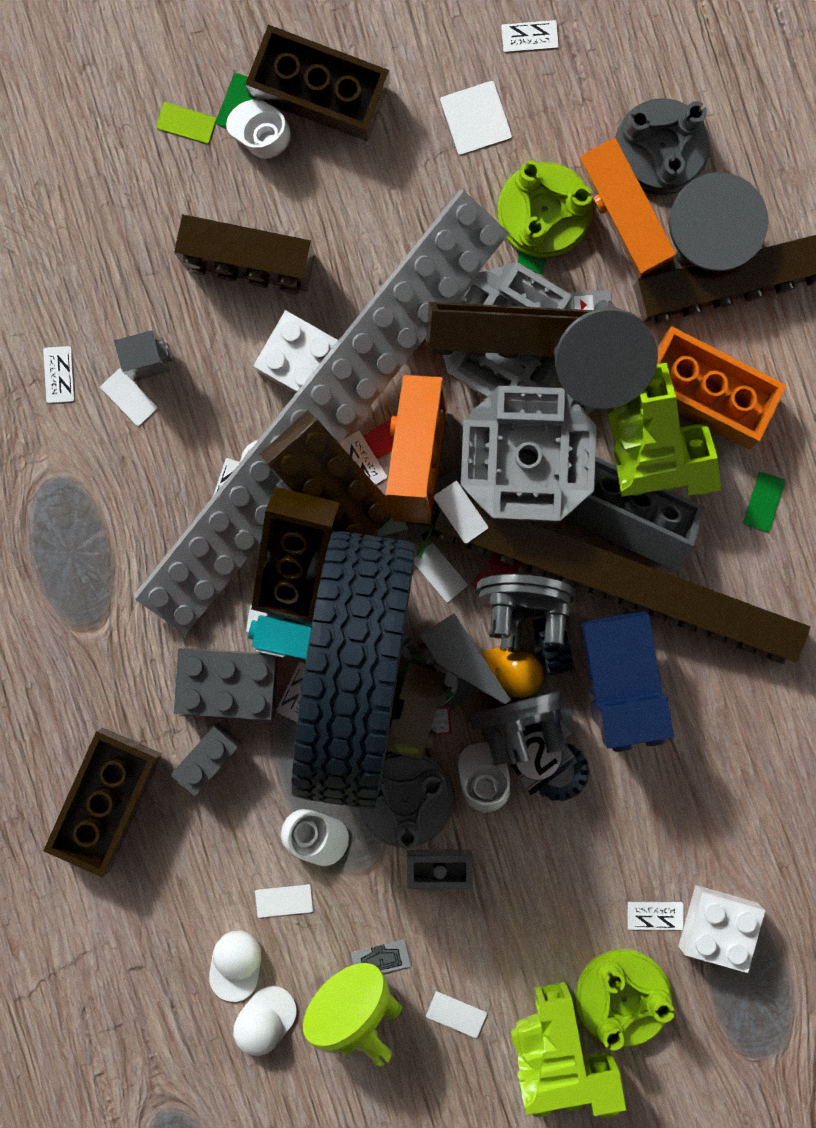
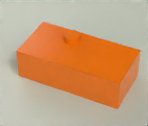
(627, 208)
(719, 388)
(416, 449)

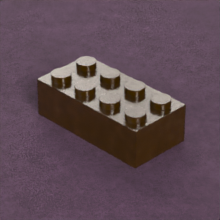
(317, 82)
(245, 254)
(320, 467)
(293, 554)
(102, 802)

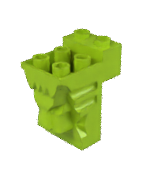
(655, 450)
(553, 1065)

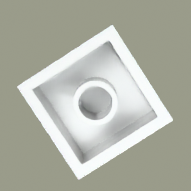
(293, 352)
(721, 929)

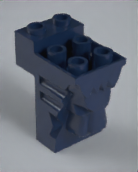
(625, 681)

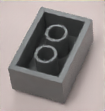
(226, 683)

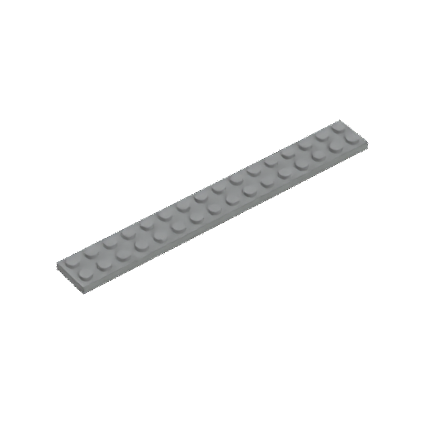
(336, 395)

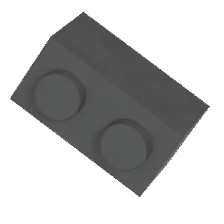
(143, 355)
(206, 759)
(439, 869)

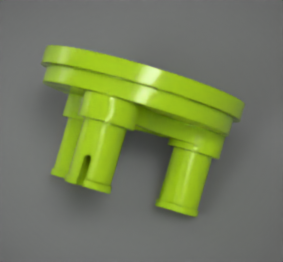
(545, 209)
(623, 998)
(349, 1010)

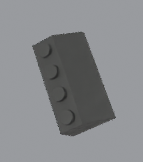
(650, 524)

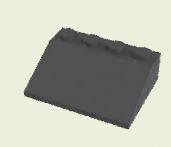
(456, 653)

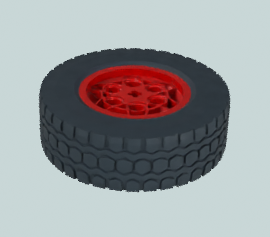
(352, 670)

